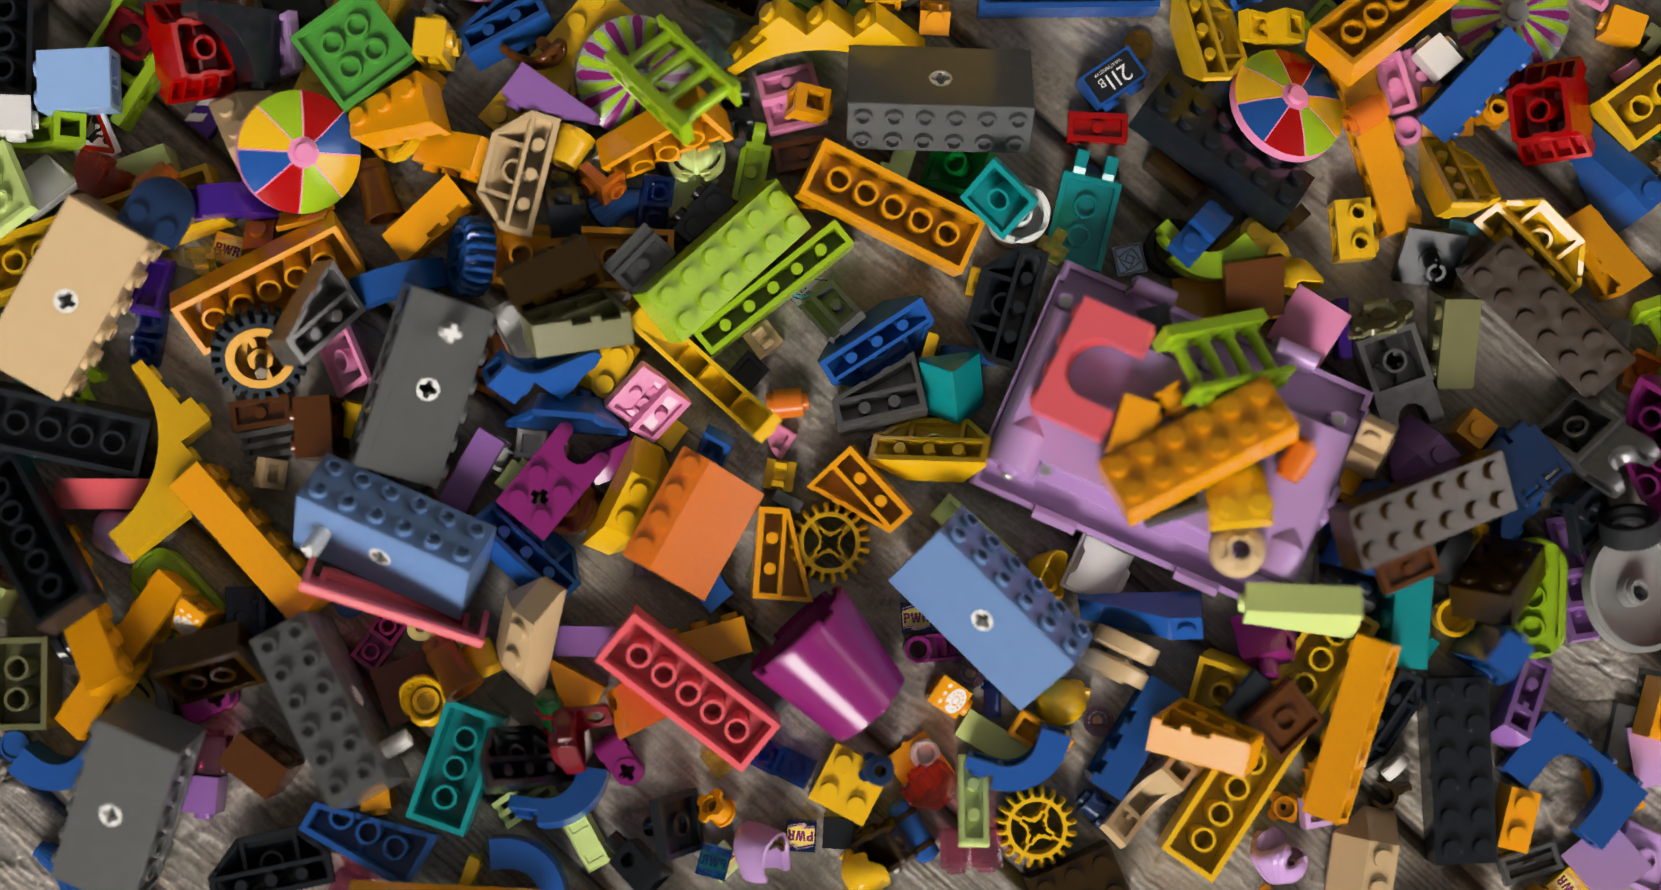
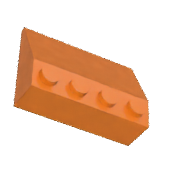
(693, 523)

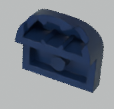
(160, 210)
(251, 609)

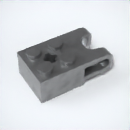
(1403, 384)
(1596, 443)

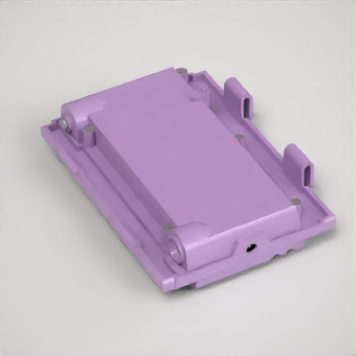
(1059, 472)

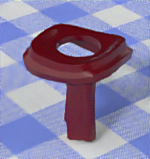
(112, 35)

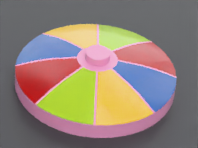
(1286, 105)
(297, 151)

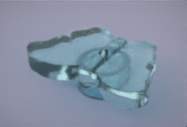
(709, 46)

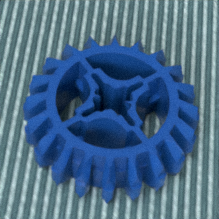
(471, 256)

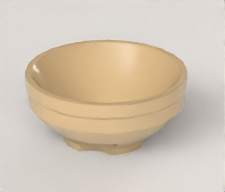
(1223, 559)

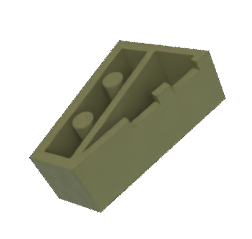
(577, 324)
(1452, 336)

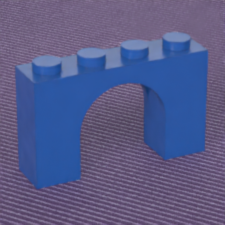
(1614, 792)

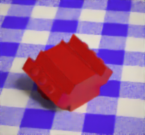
(187, 55)
(1550, 112)

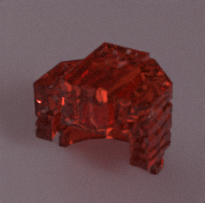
(99, 176)
(930, 786)

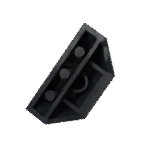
(1005, 304)
(1399, 707)
(518, 760)
(274, 862)

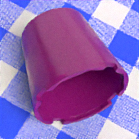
(830, 666)

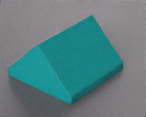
(1000, 198)
(952, 385)

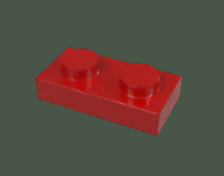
(1097, 128)

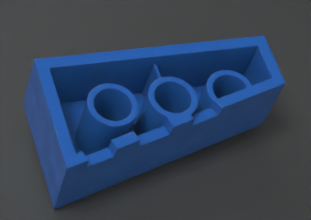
(1475, 82)
(1493, 651)
(1124, 747)
(376, 843)

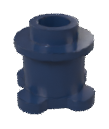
(867, 771)
(1093, 805)

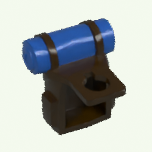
(896, 839)

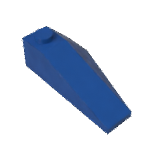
(1616, 182)
(1158, 614)

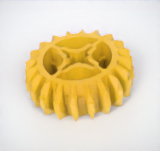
(845, 528)
(1029, 839)

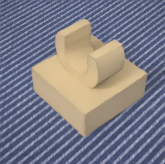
(763, 339)
(270, 473)

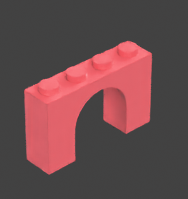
(1091, 326)

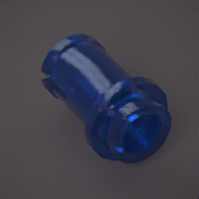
(991, 700)

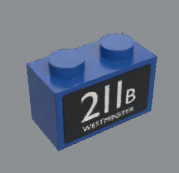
(1112, 80)

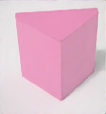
(348, 361)

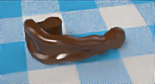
(551, 54)

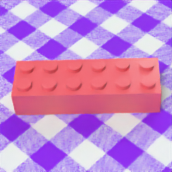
(688, 688)

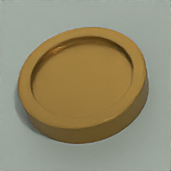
(1140, 43)

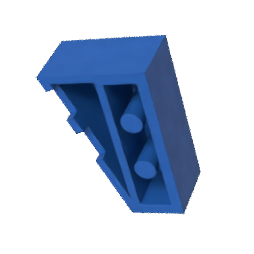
(506, 22)

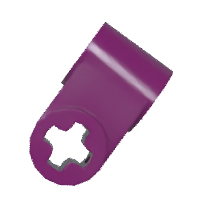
(935, 648)
(205, 709)
(617, 754)

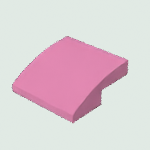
(1402, 82)
(773, 96)
(1310, 322)
(647, 402)

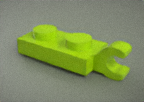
(752, 163)

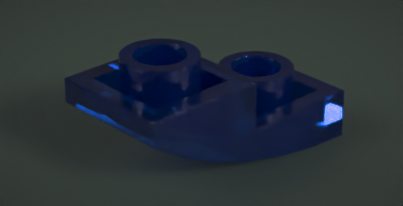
(654, 201)
(149, 338)
(785, 763)

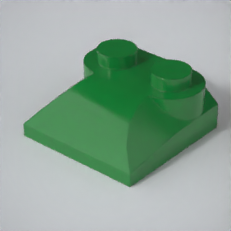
(953, 171)

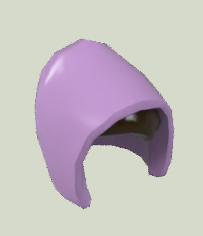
(760, 847)

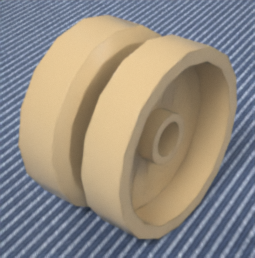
(1120, 657)

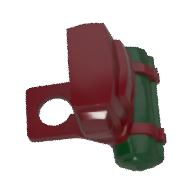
(567, 728)

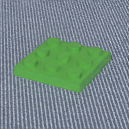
(353, 50)

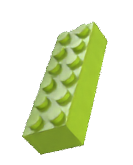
(722, 261)

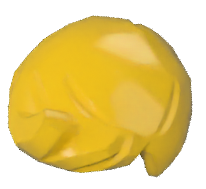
(1301, 272)
(1049, 569)
(422, 699)
(1062, 702)
(862, 874)

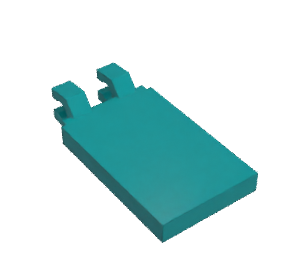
(1086, 210)

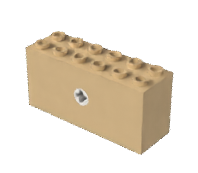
(73, 297)

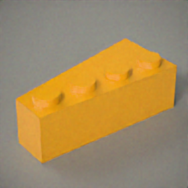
(645, 141)

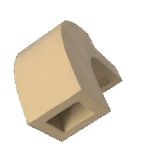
(1371, 447)
(1145, 795)

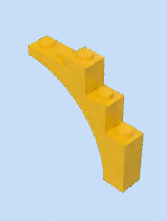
(826, 26)
(707, 377)
(160, 509)

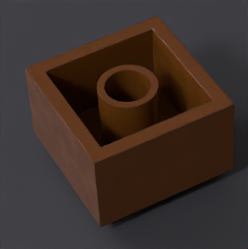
(317, 427)
(261, 761)

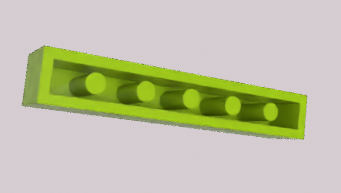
(774, 288)

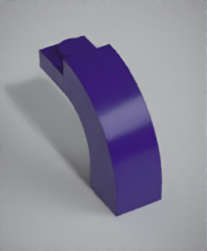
(230, 201)

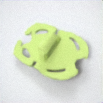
(700, 163)

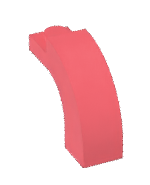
(98, 493)

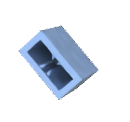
(78, 81)

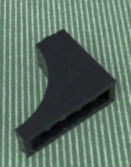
(249, 35)

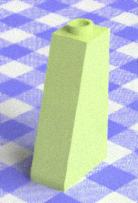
(1303, 607)

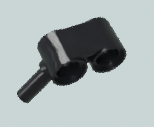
(740, 117)

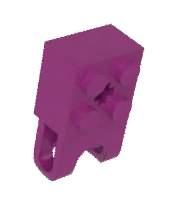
(558, 476)

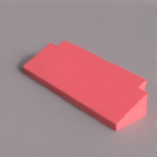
(378, 600)

